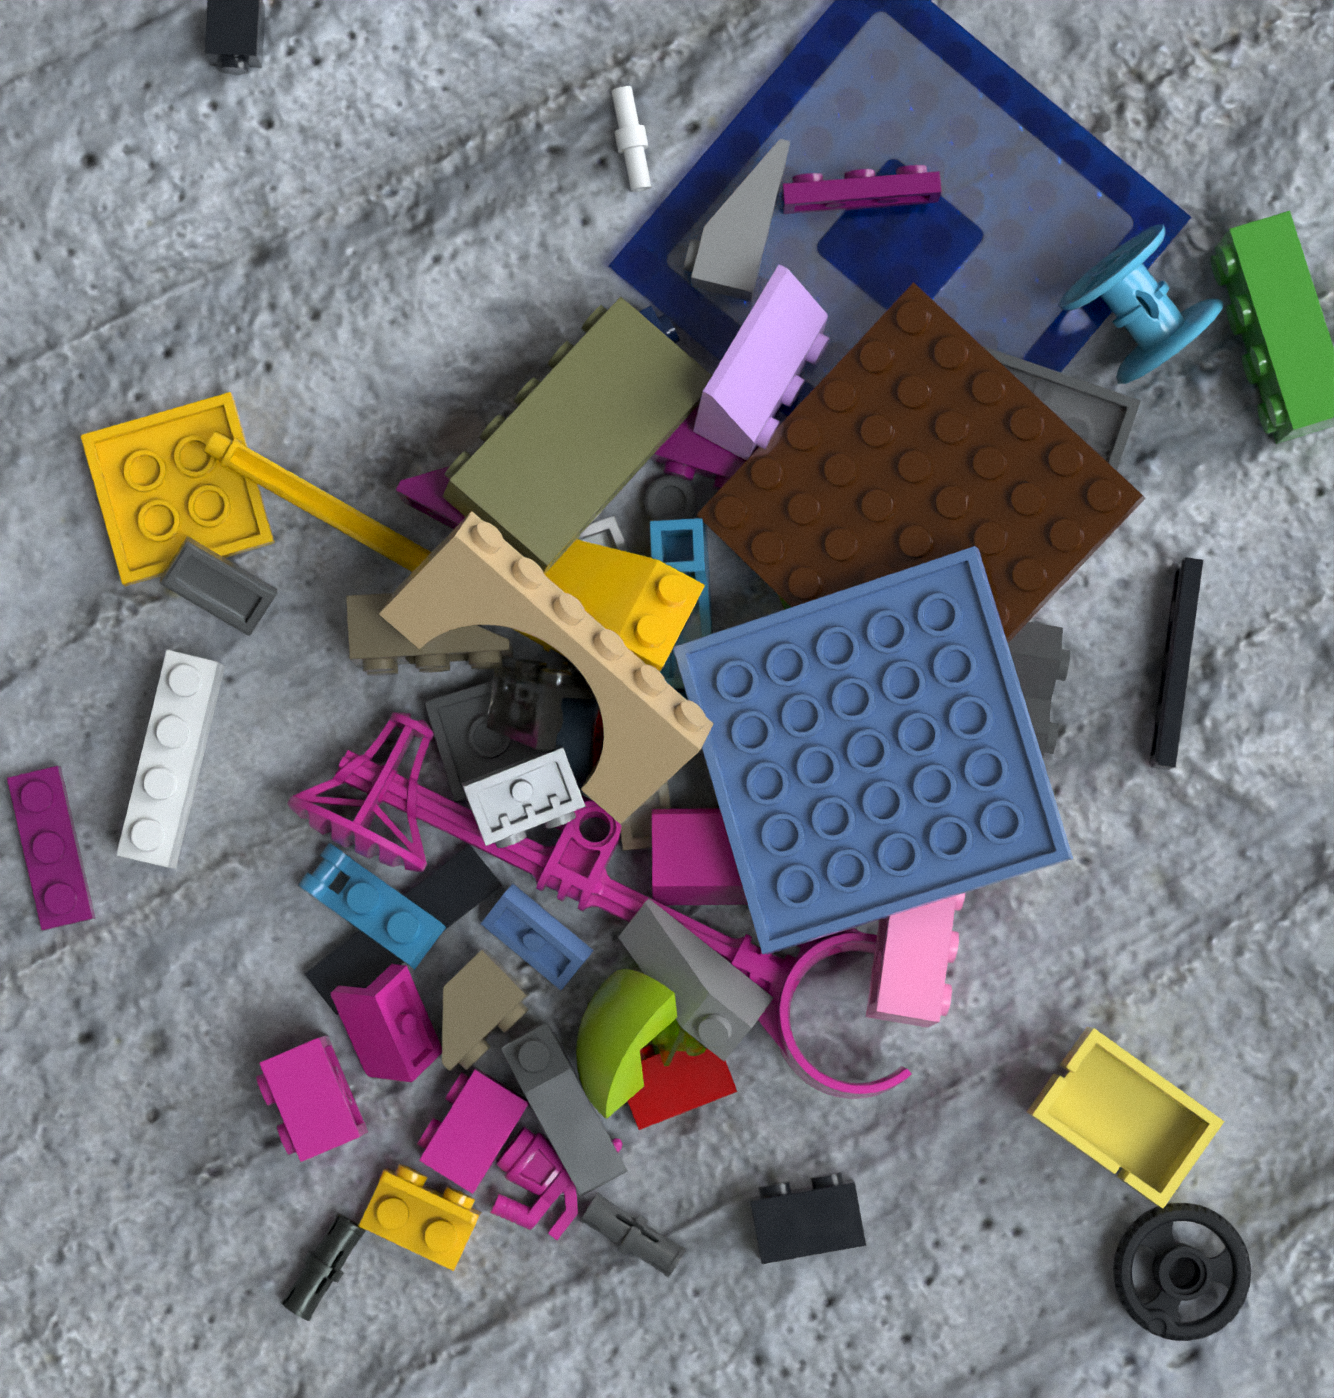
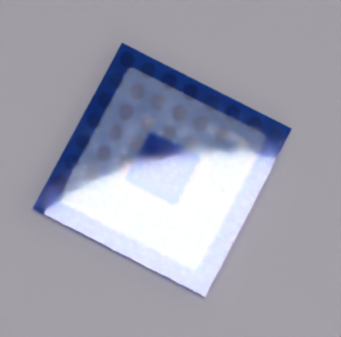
(887, 88)

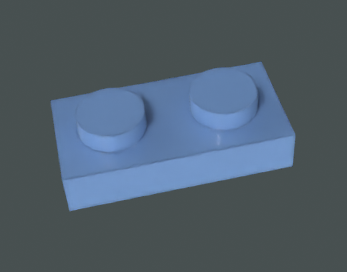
(537, 937)

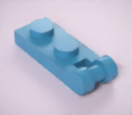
(373, 907)

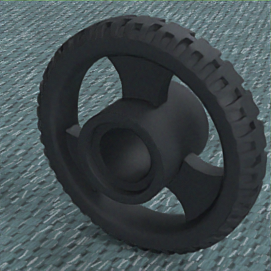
(1161, 1314)

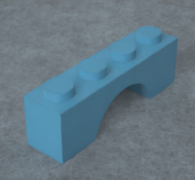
(685, 548)

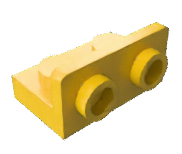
(421, 1217)

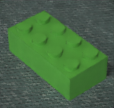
(1280, 325)

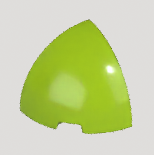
(614, 1028)

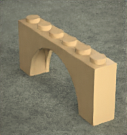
(485, 581)

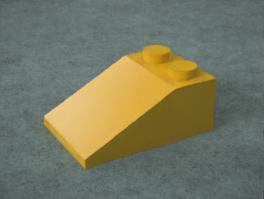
(629, 595)

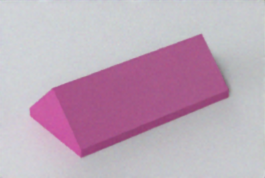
(693, 859)

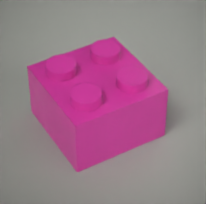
(311, 1099)

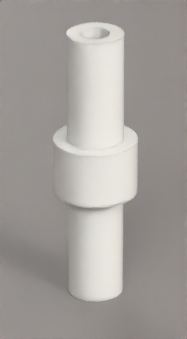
(631, 139)

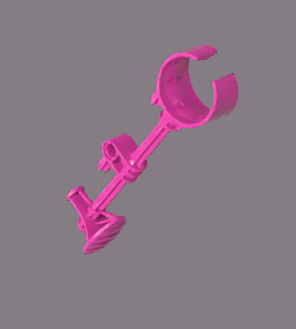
(573, 870)

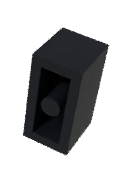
(807, 1219)

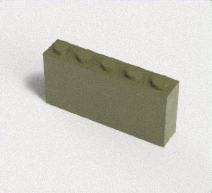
(578, 433)

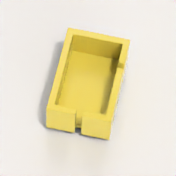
(1125, 1117)

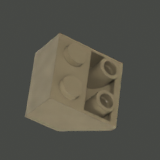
(474, 1005)

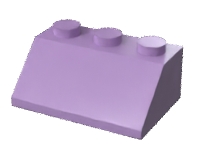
(763, 367)

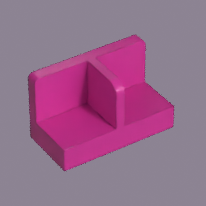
(389, 1026)

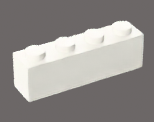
(171, 759)

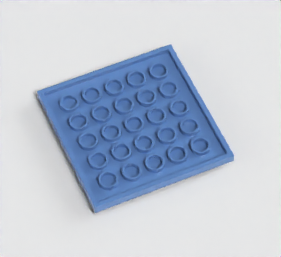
(873, 752)

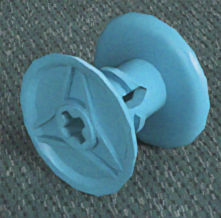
(1141, 305)

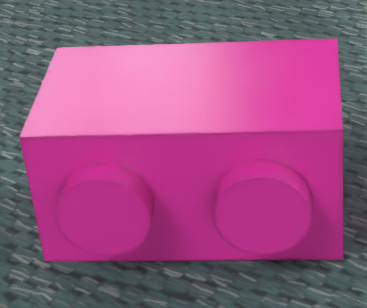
(473, 1130)

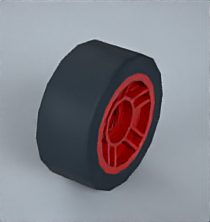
(581, 735)

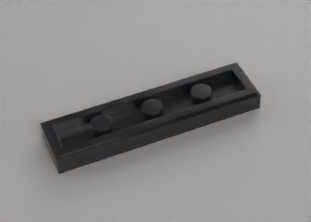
(1176, 663)
(444, 895)

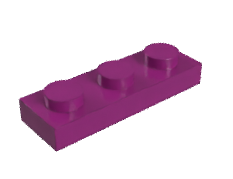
(861, 190)
(51, 848)

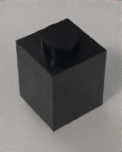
(235, 35)

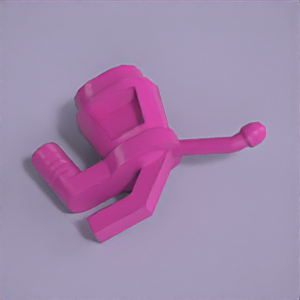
(535, 1166)

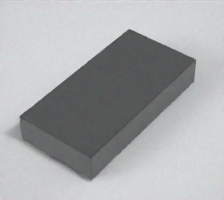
(218, 586)

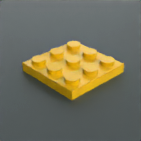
(164, 487)

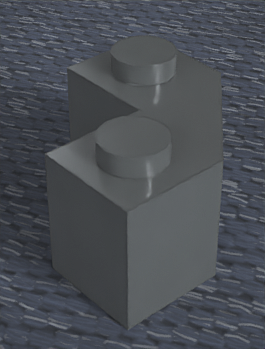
(1038, 664)

